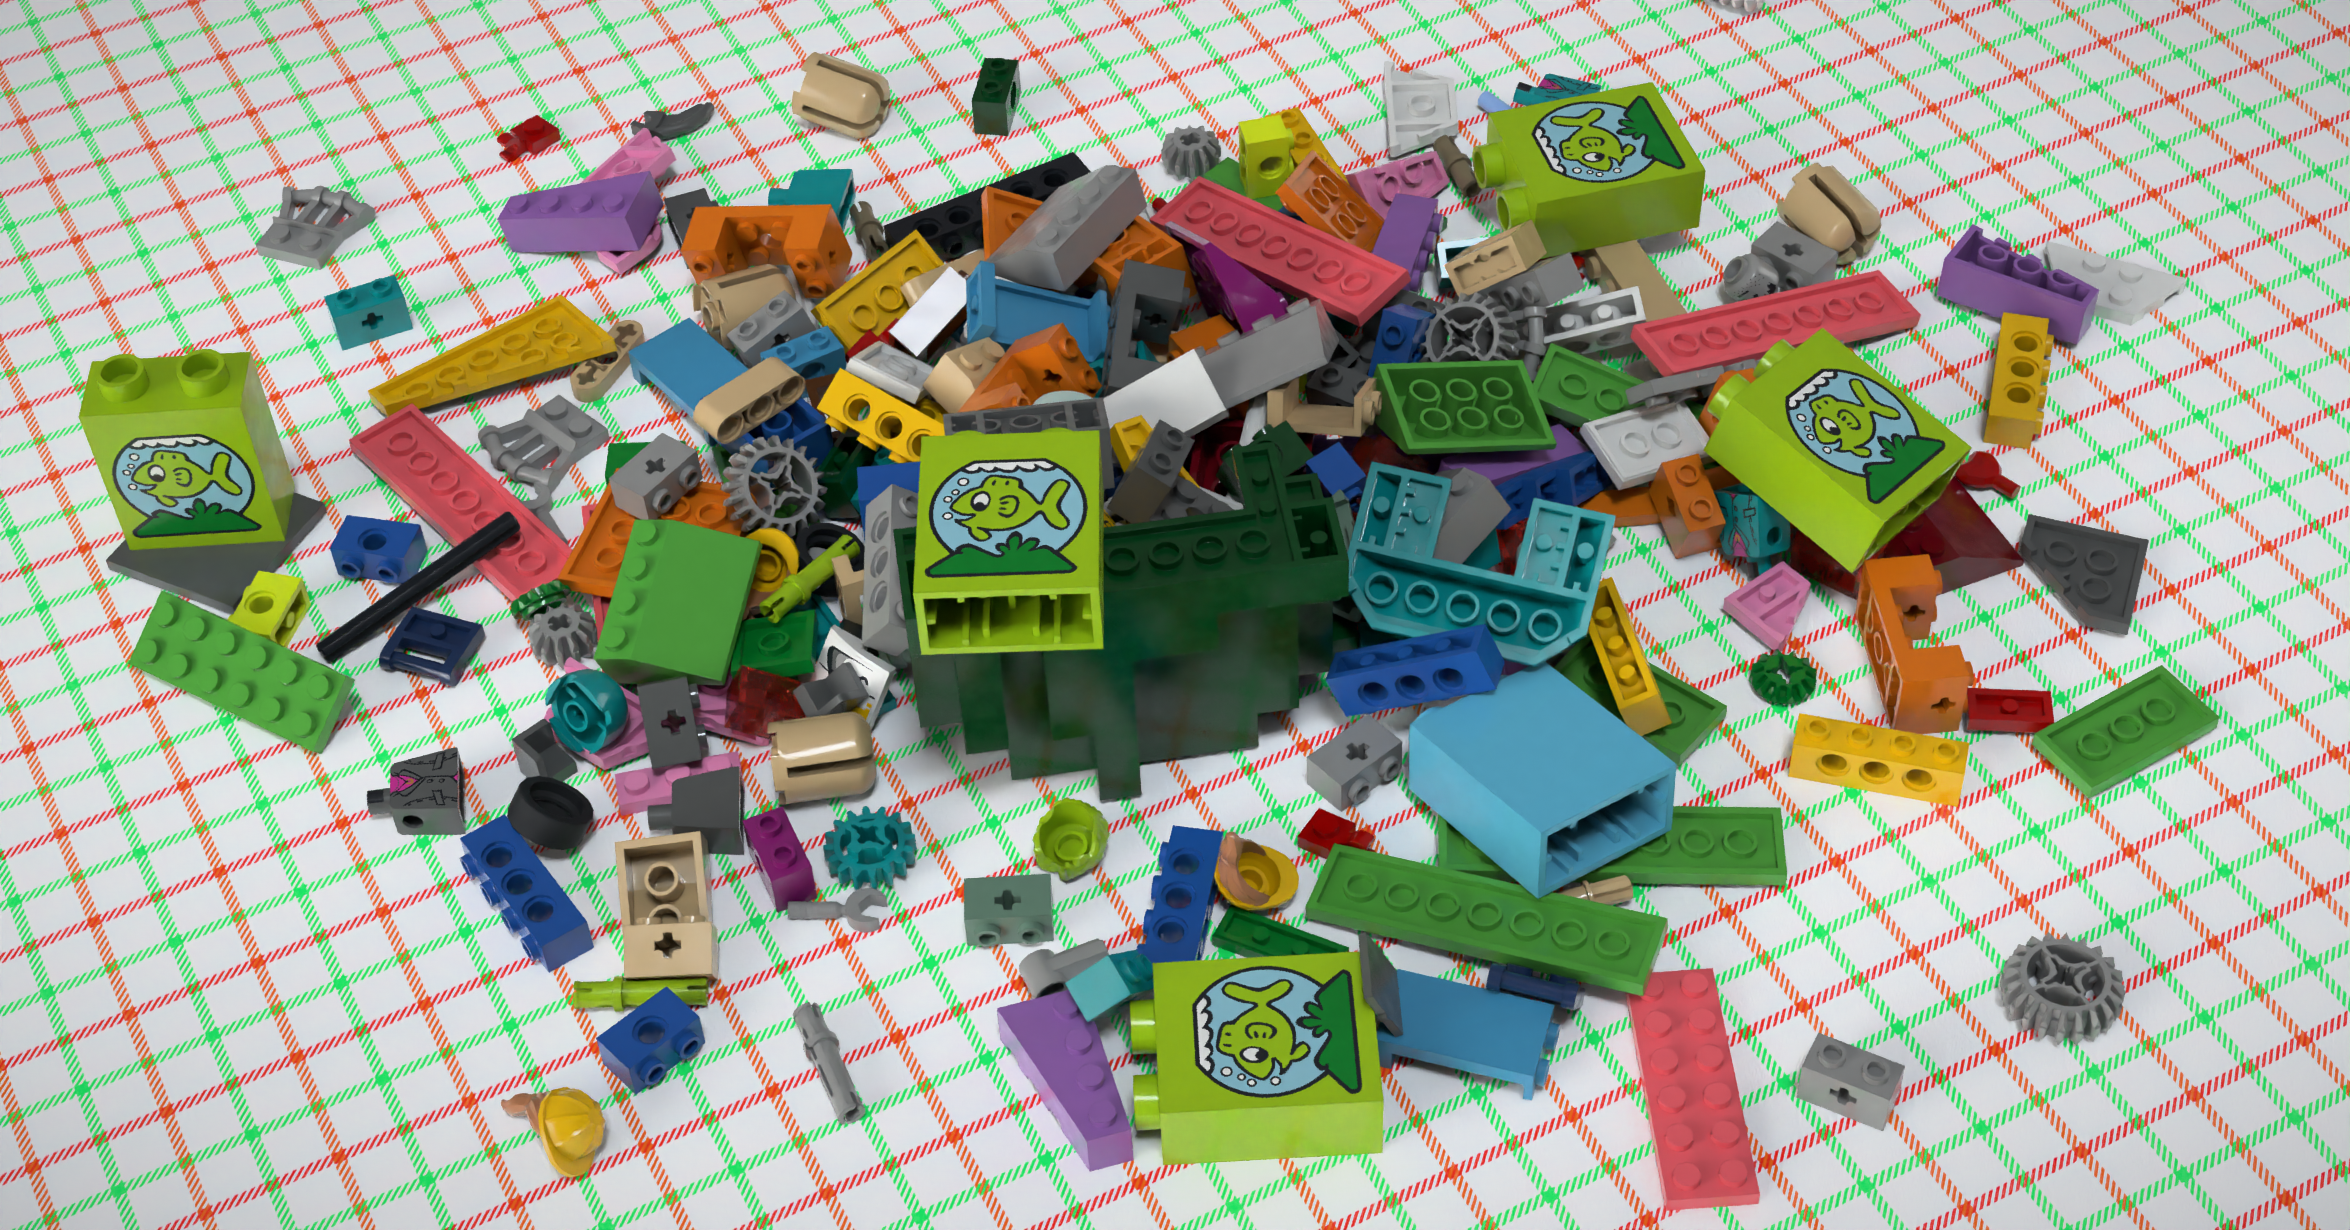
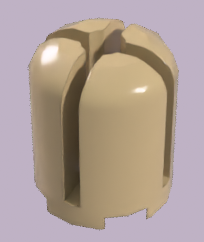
(842, 96)
(1831, 212)
(736, 296)
(822, 757)

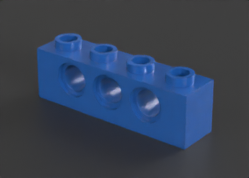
(1415, 670)
(525, 893)
(1182, 896)

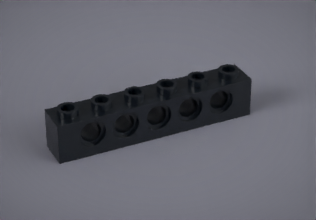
(957, 224)

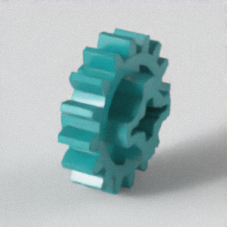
(869, 847)

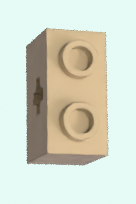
(693, 961)

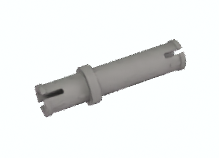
(822, 1048)

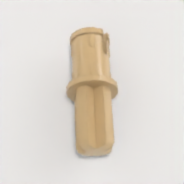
(1606, 891)

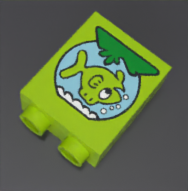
(1592, 169)
(1833, 446)
(187, 449)
(1010, 542)
(1259, 1059)

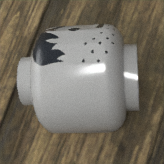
(1750, 277)

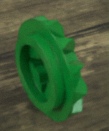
(538, 598)
(1774, 687)

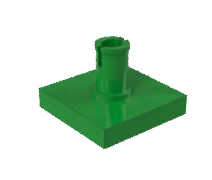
(778, 647)

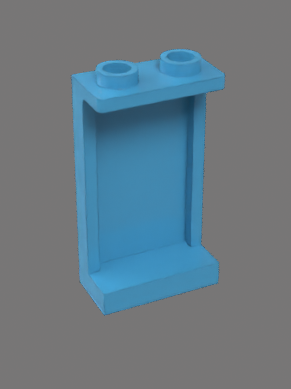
(1015, 310)
(685, 365)
(1472, 1030)

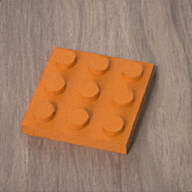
(1330, 203)

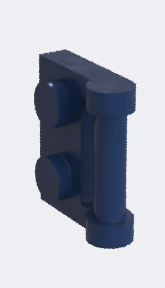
(433, 635)
(1519, 980)

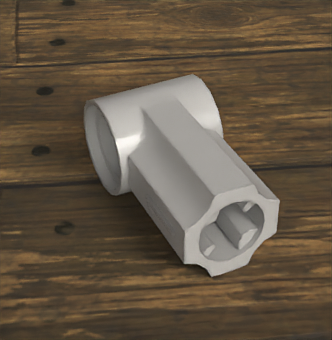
(1048, 972)

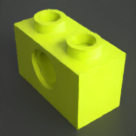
(1264, 155)
(273, 606)

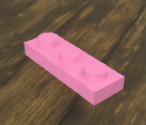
(654, 786)

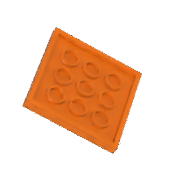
(603, 542)

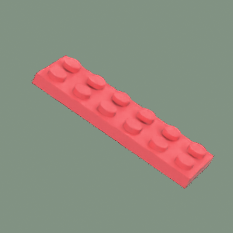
(1691, 1092)

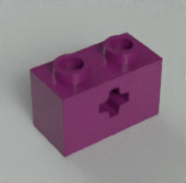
(779, 858)

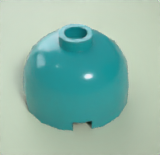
(587, 709)

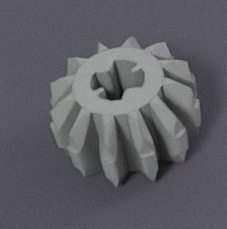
(1190, 152)
(562, 635)

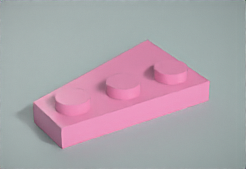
(1414, 175)

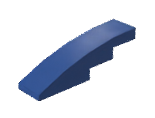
(1562, 481)

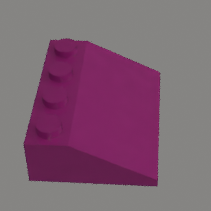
(1225, 284)

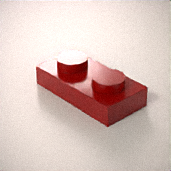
(2008, 710)

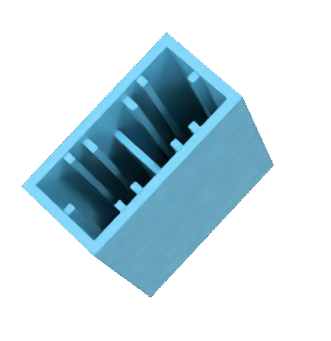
(1541, 778)

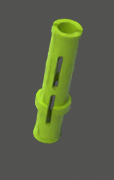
(798, 588)
(633, 993)

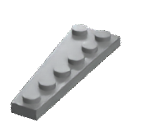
(1683, 385)

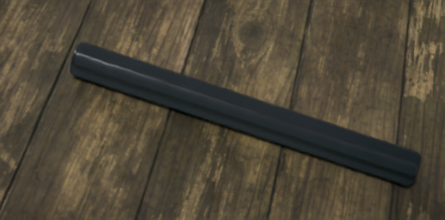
(417, 587)

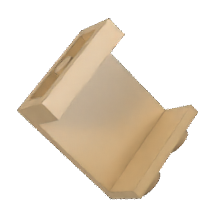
(1323, 419)

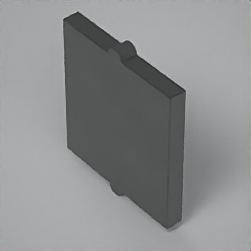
(1380, 984)

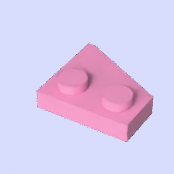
(1770, 604)

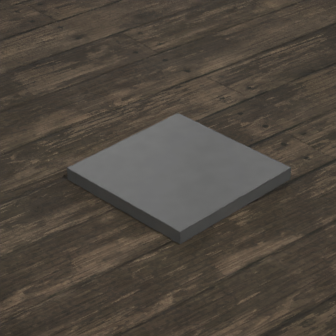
(216, 572)

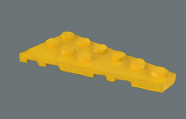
(519, 348)

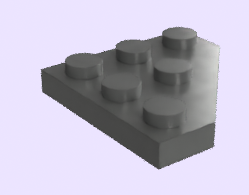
(2088, 569)

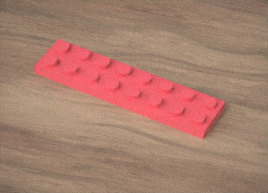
(1286, 251)
(1747, 329)
(460, 498)

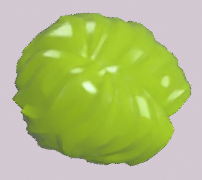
(1070, 838)

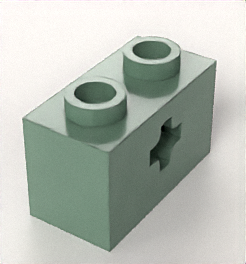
(1008, 910)

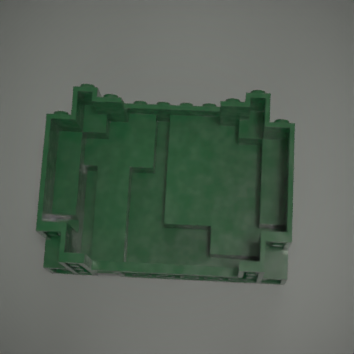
(1198, 639)

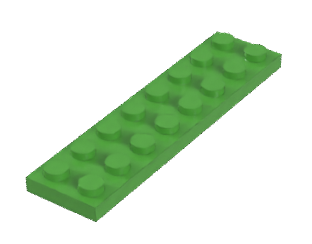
(1701, 848)
(1488, 919)

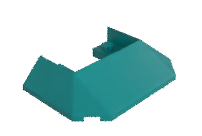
(1417, 595)

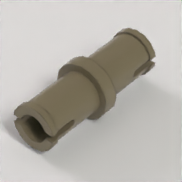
(1457, 166)
(868, 230)

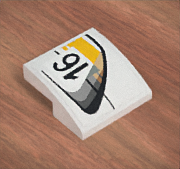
(872, 671)

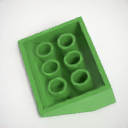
(1461, 407)
(677, 604)

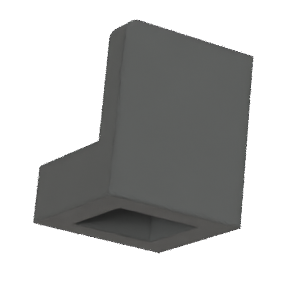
(835, 694)
(540, 754)

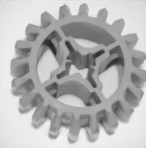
(1492, 320)
(787, 461)
(2065, 976)

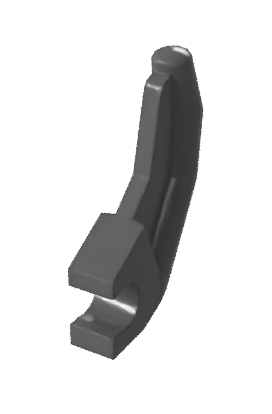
(674, 125)

